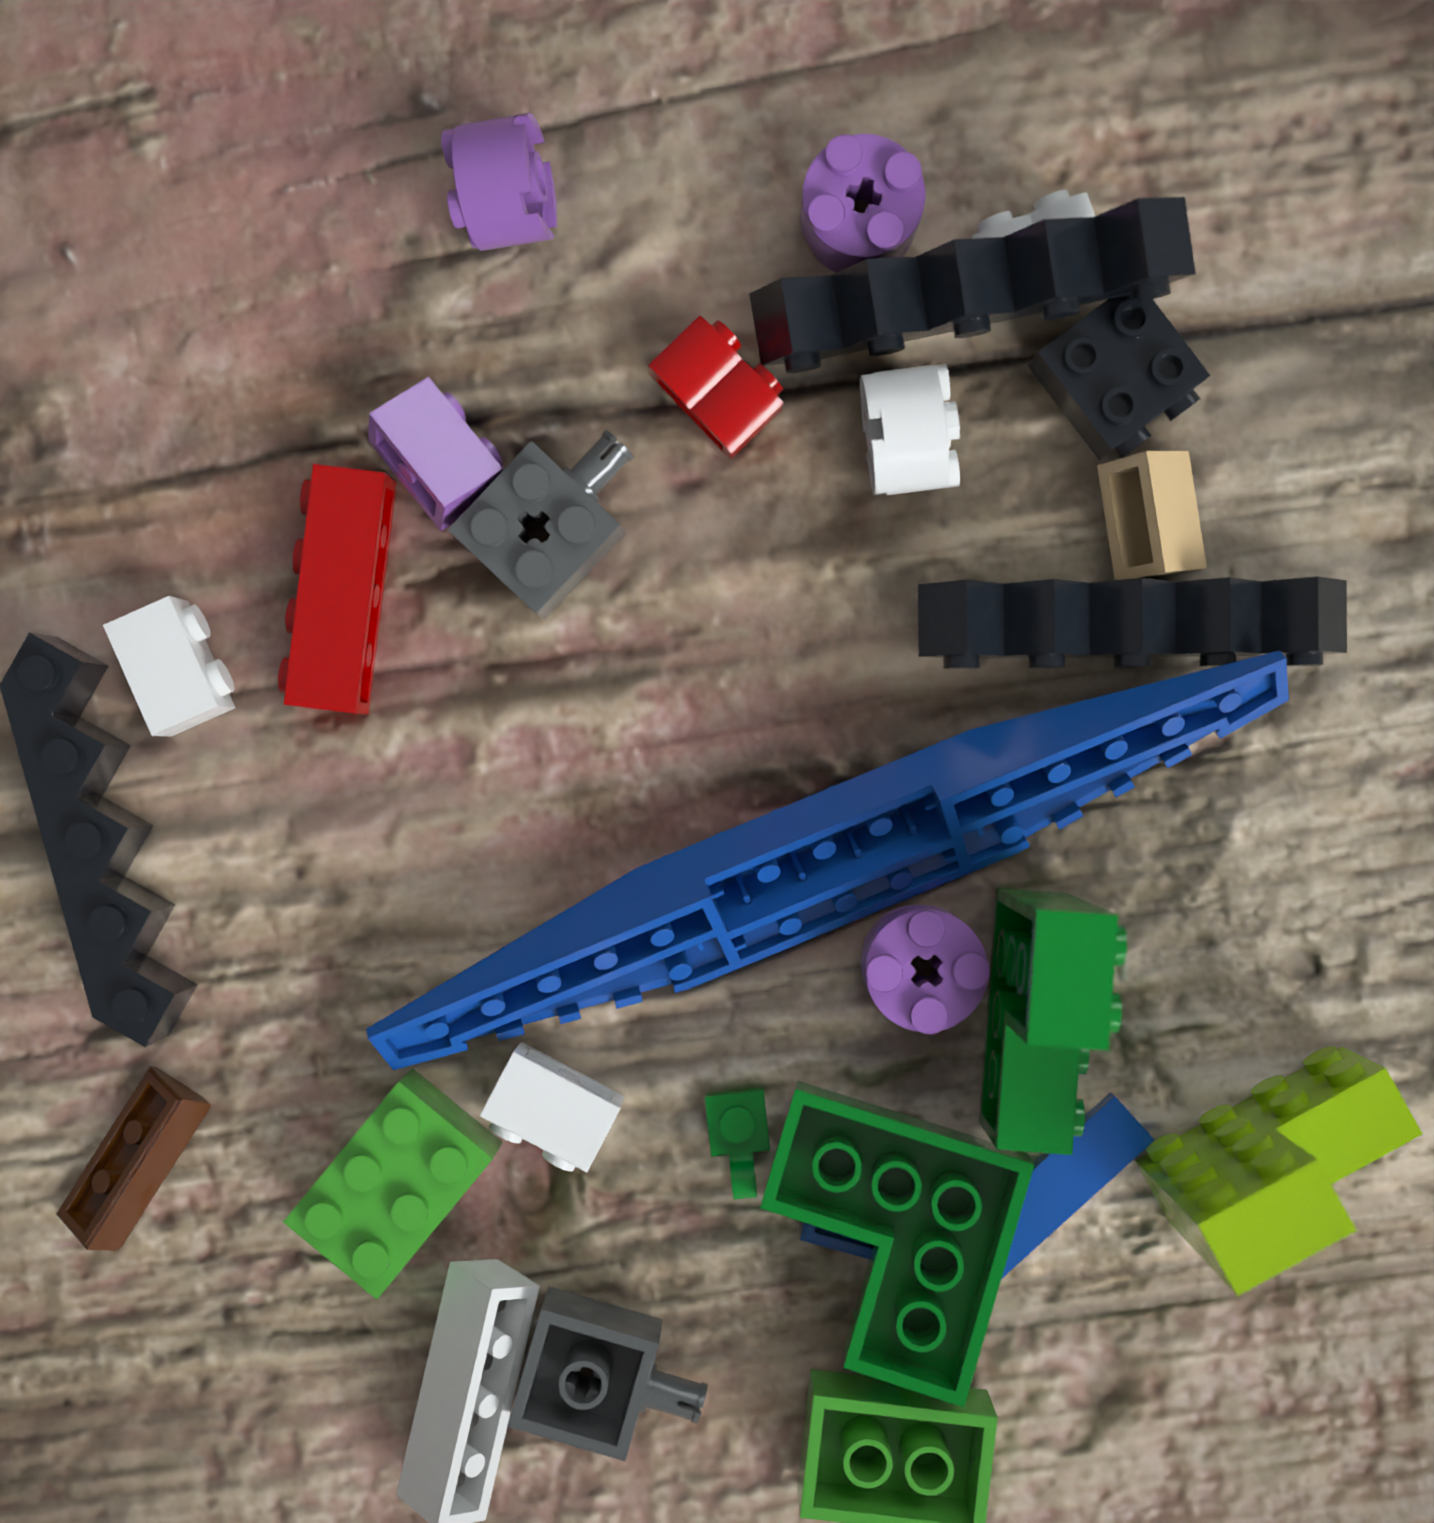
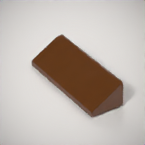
(132, 1161)

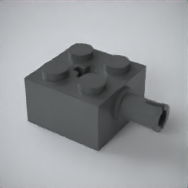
(541, 491)
(604, 1408)

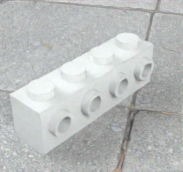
(467, 1391)

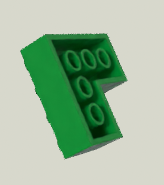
(1045, 1014)
(938, 1222)

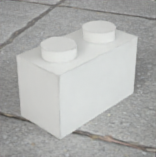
(171, 665)
(551, 1108)

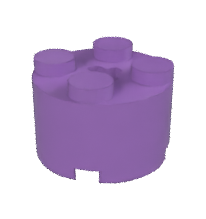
(868, 171)
(500, 182)
(924, 1002)

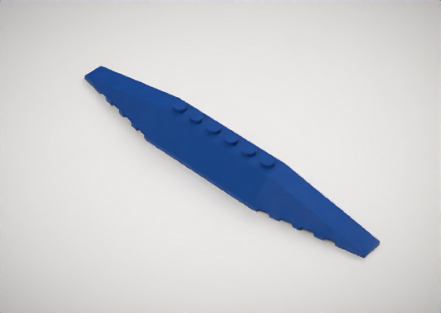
(830, 858)

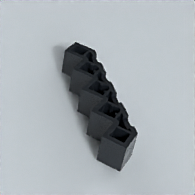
(975, 284)
(1132, 620)
(91, 840)

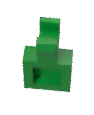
(738, 1129)

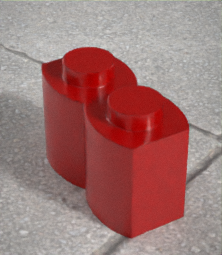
(716, 385)

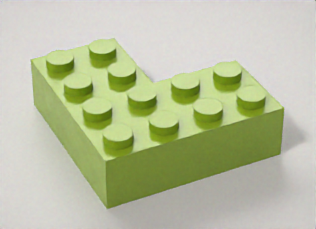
(1260, 1174)

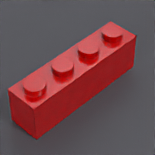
(338, 589)

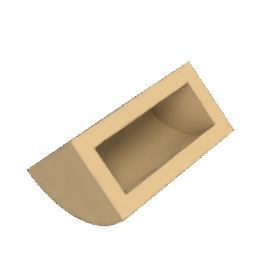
(1151, 515)

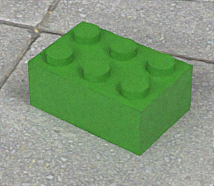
(393, 1183)
(893, 1453)

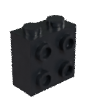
(1119, 373)

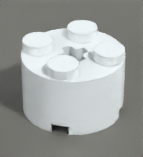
(910, 429)

